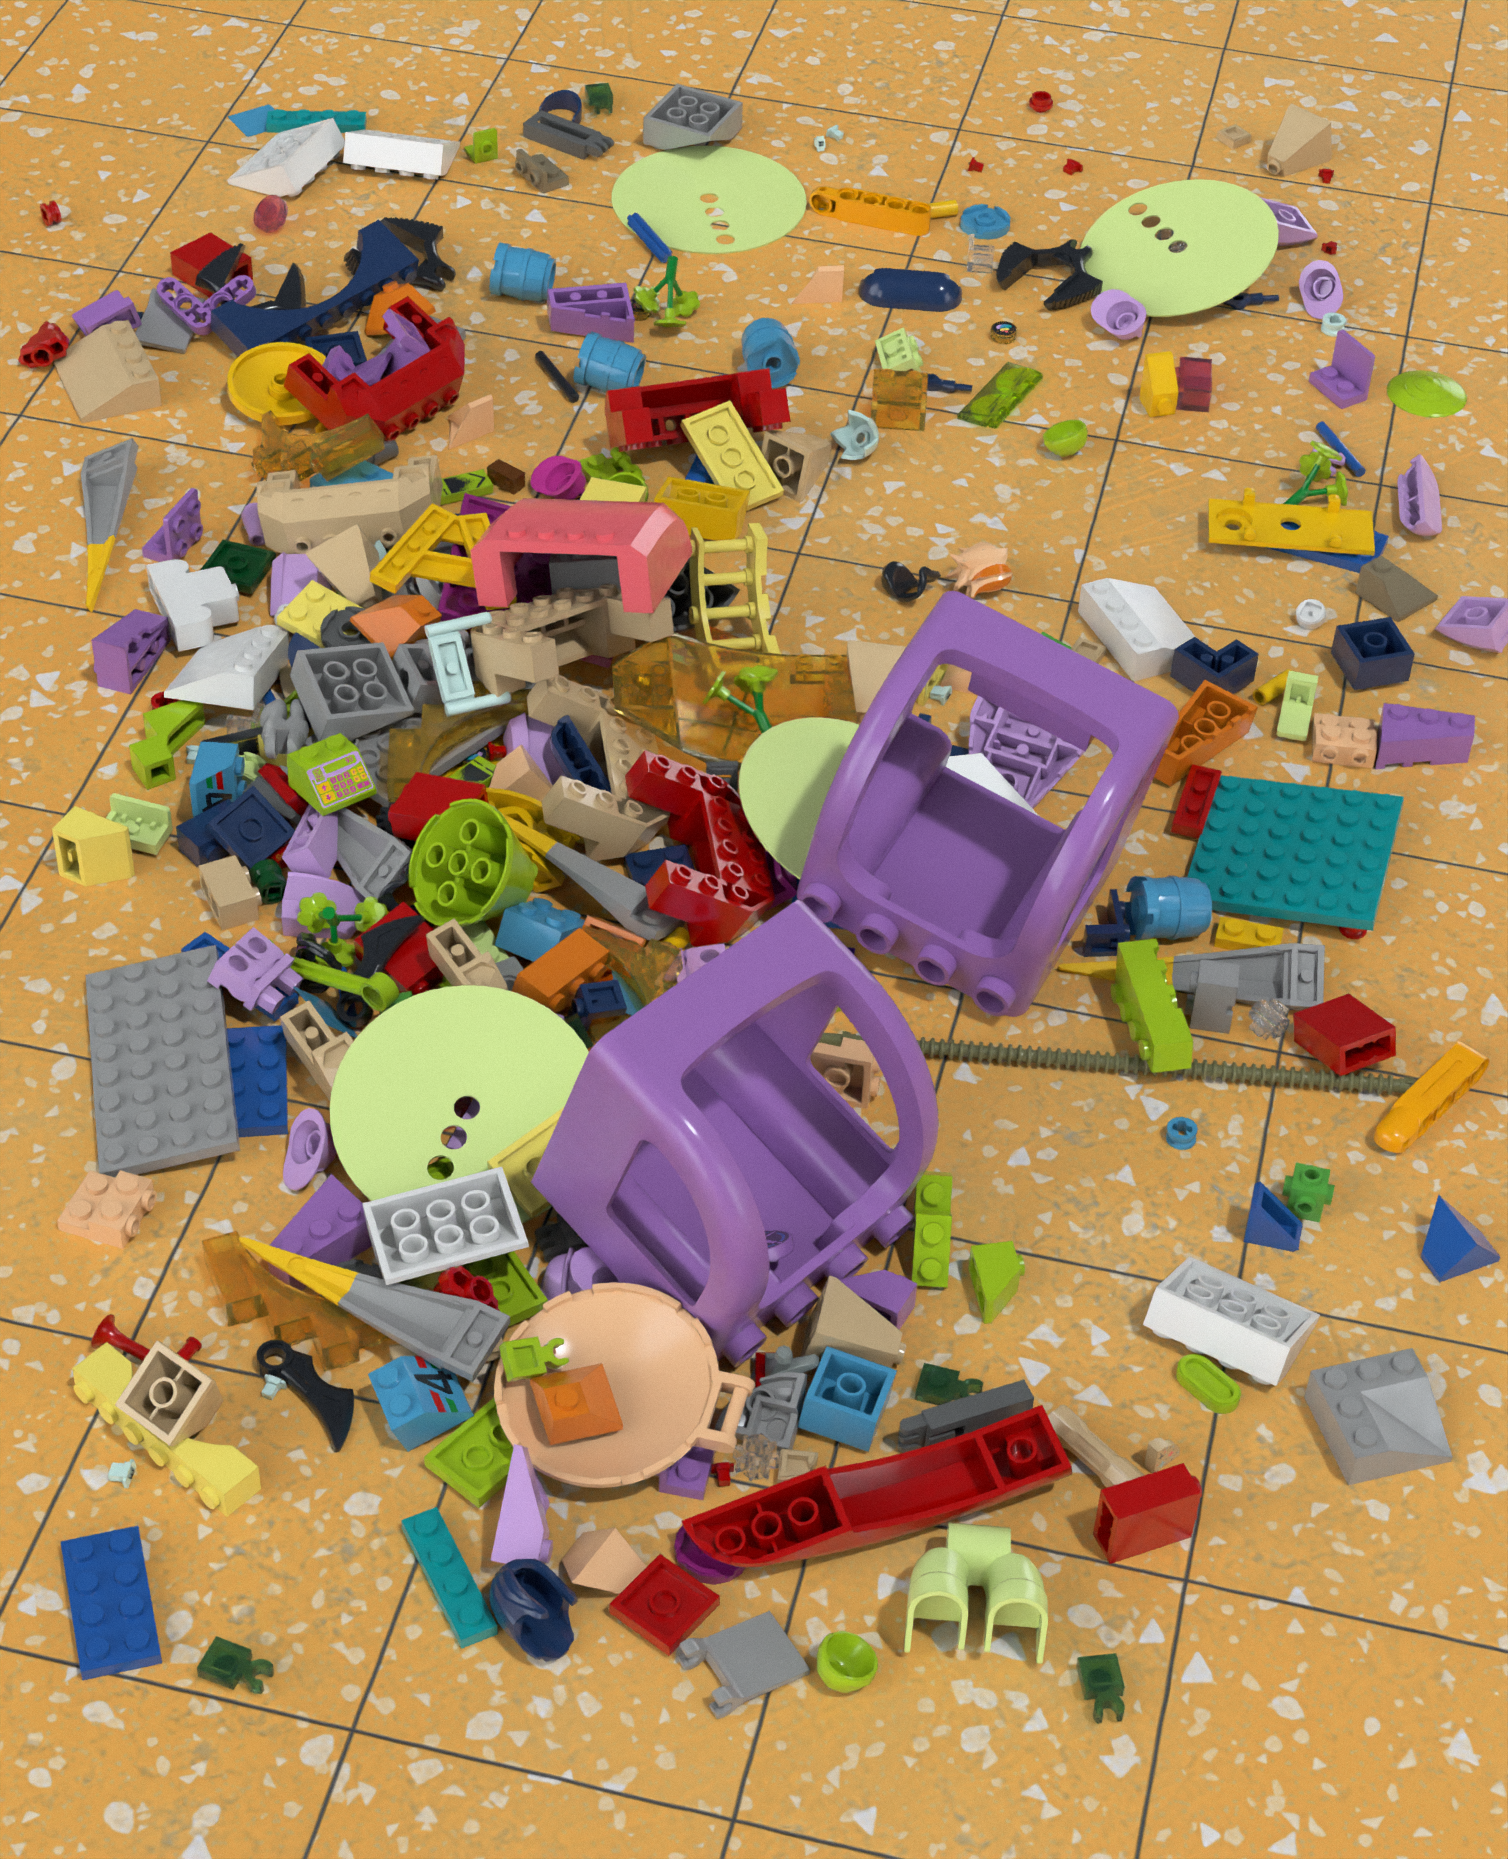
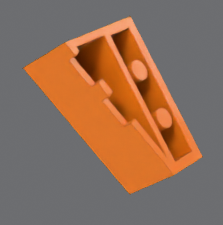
(560, 971)

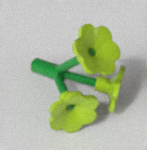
(682, 304)
(1317, 467)
(749, 680)
(321, 913)

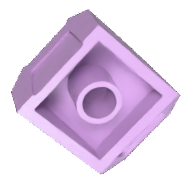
(1291, 224)
(290, 576)
(1477, 623)
(536, 740)
(305, 885)

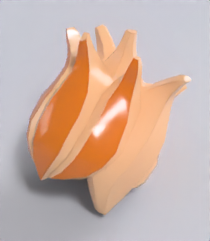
(981, 569)

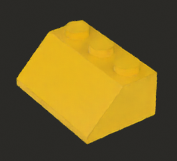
(709, 507)

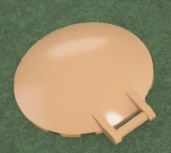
(658, 1373)

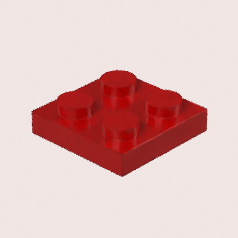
(664, 1604)

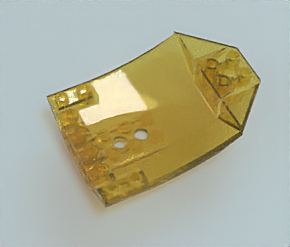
(669, 678)

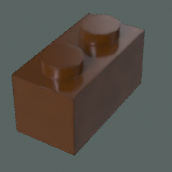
(506, 476)

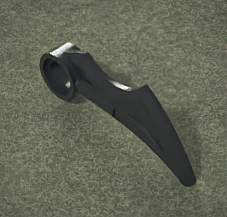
(378, 949)
(330, 1403)

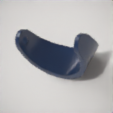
(564, 100)

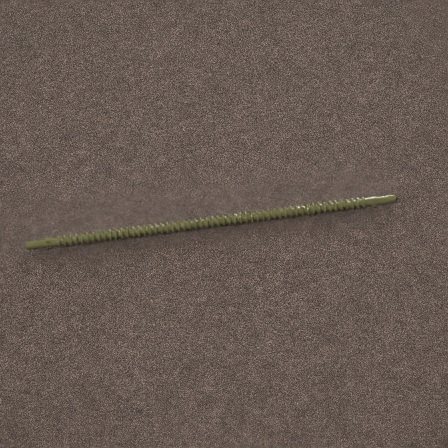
(1137, 1064)

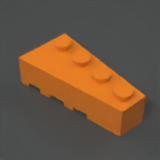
(1204, 728)

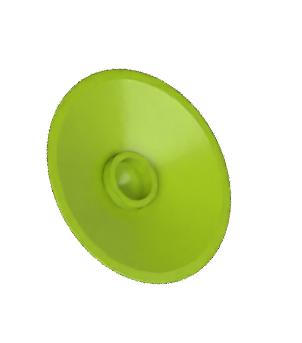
(1426, 394)

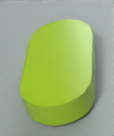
(1208, 1383)

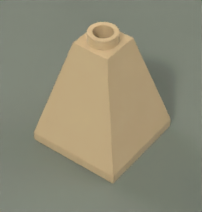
(1300, 142)
(795, 460)
(347, 566)
(868, 669)
(851, 1326)
(170, 1396)

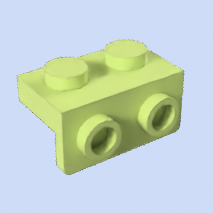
(147, 822)

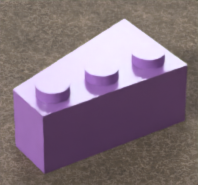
(592, 308)
(129, 650)
(1423, 735)
(325, 1229)

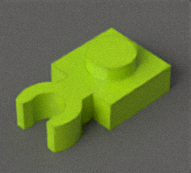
(528, 1359)

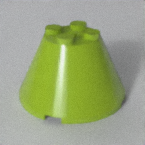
(469, 865)

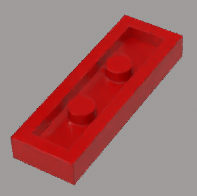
(1196, 801)

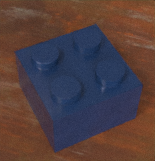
(1372, 653)

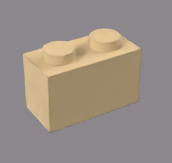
(229, 892)

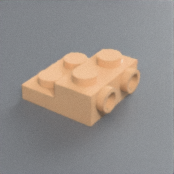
(1344, 740)
(848, 1070)
(108, 1207)

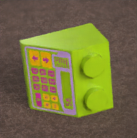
(330, 774)

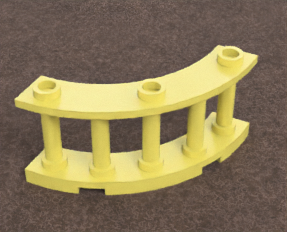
(757, 608)

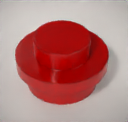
(1041, 101)

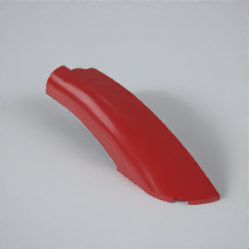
(884, 1496)

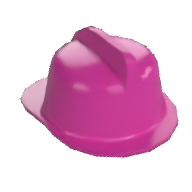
(559, 478)

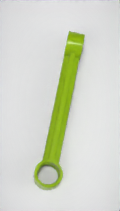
(377, 991)

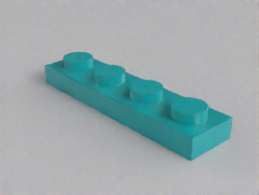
(282, 120)
(449, 1577)

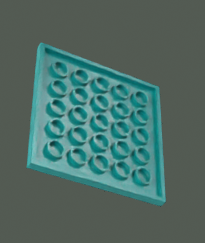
(1297, 851)

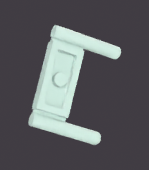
(452, 666)

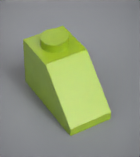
(995, 1276)

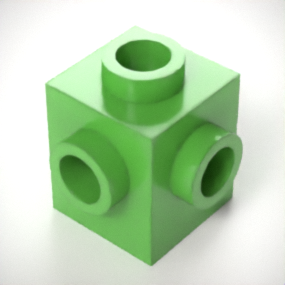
(1308, 1191)

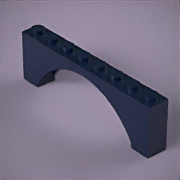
(382, 262)

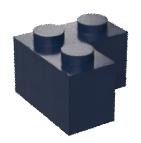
(1227, 668)

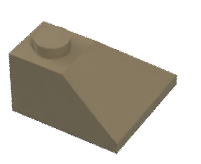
(1392, 589)

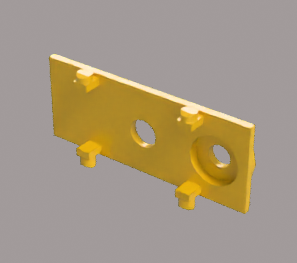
(1320, 527)

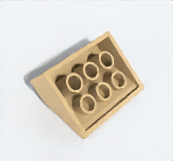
(108, 374)

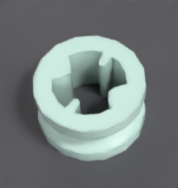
(1332, 324)

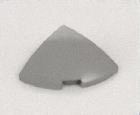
(773, 1409)

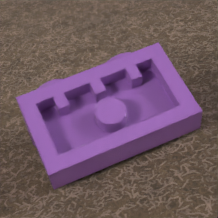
(688, 1475)

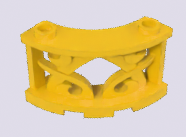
(530, 813)

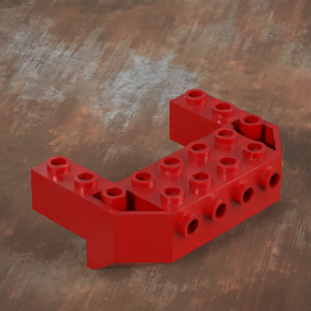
(396, 400)
(639, 414)
(731, 865)

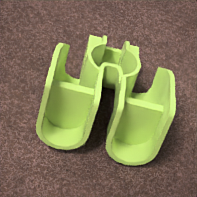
(980, 1558)

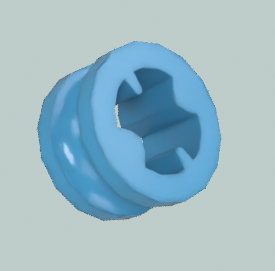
(1177, 1141)

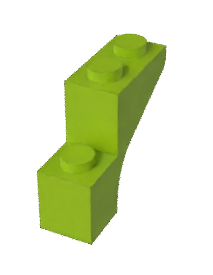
(166, 733)
(932, 1229)

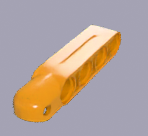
(872, 209)
(1430, 1097)

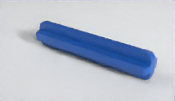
(649, 237)

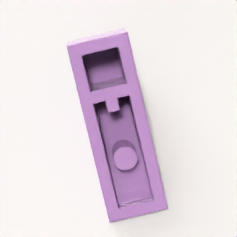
(313, 844)
(522, 1520)

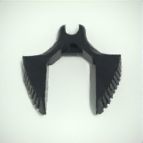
(422, 238)
(221, 269)
(1075, 289)

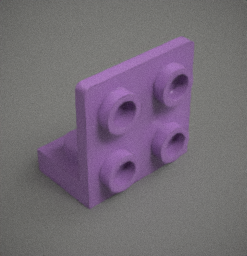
(105, 311)
(407, 343)
(341, 365)
(1349, 375)
(179, 530)

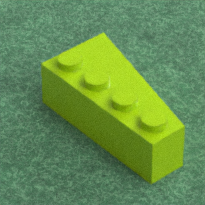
(1151, 1007)

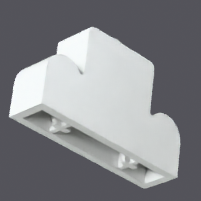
(192, 601)

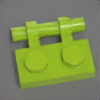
(603, 468)

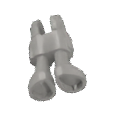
(283, 734)

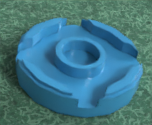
(985, 221)

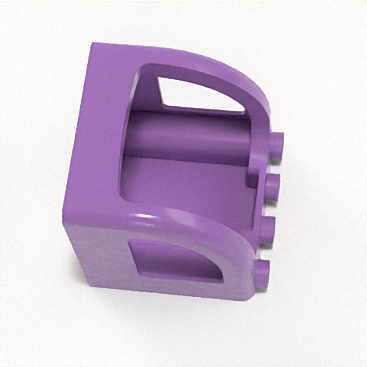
(950, 868)
(688, 1180)

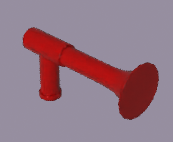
(109, 1333)

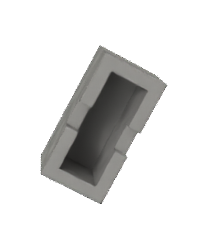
(1214, 995)

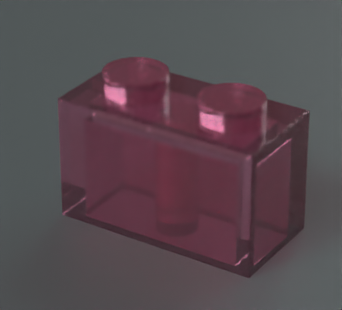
(1194, 384)

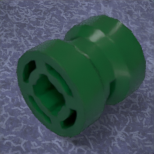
(269, 880)

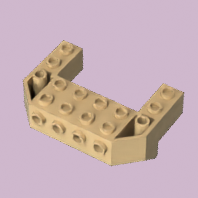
(384, 509)
(559, 629)
(607, 821)
(323, 1052)

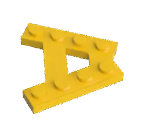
(415, 556)

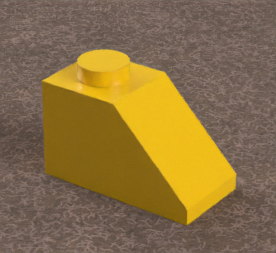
(1159, 384)

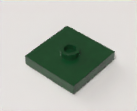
(242, 563)

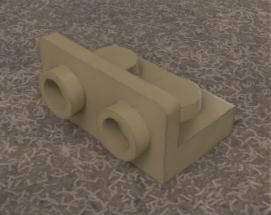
(540, 171)

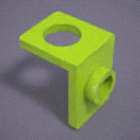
(484, 146)

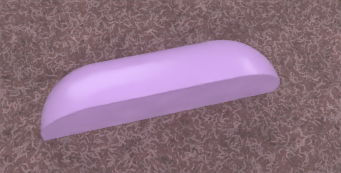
(1419, 499)

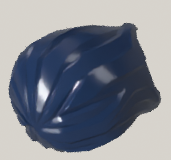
(533, 1608)

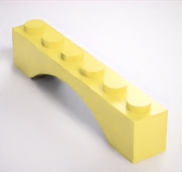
(215, 1471)

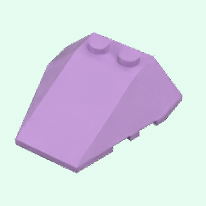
(1020, 750)

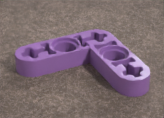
(203, 309)

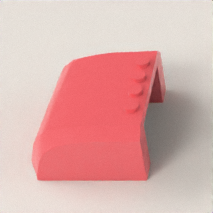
(643, 535)

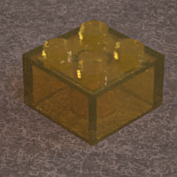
(899, 399)

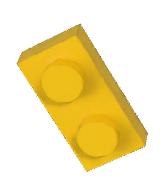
(1241, 934)

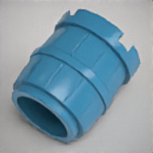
(522, 273)
(770, 346)
(608, 363)
(1167, 907)

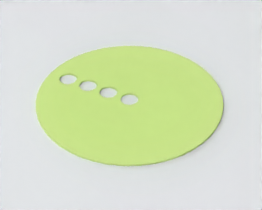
(753, 191)
(1227, 238)
(787, 783)
(423, 1056)

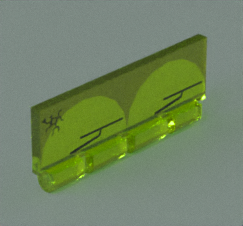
(1001, 395)

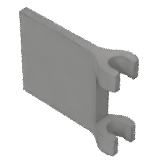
(163, 328)
(747, 1660)

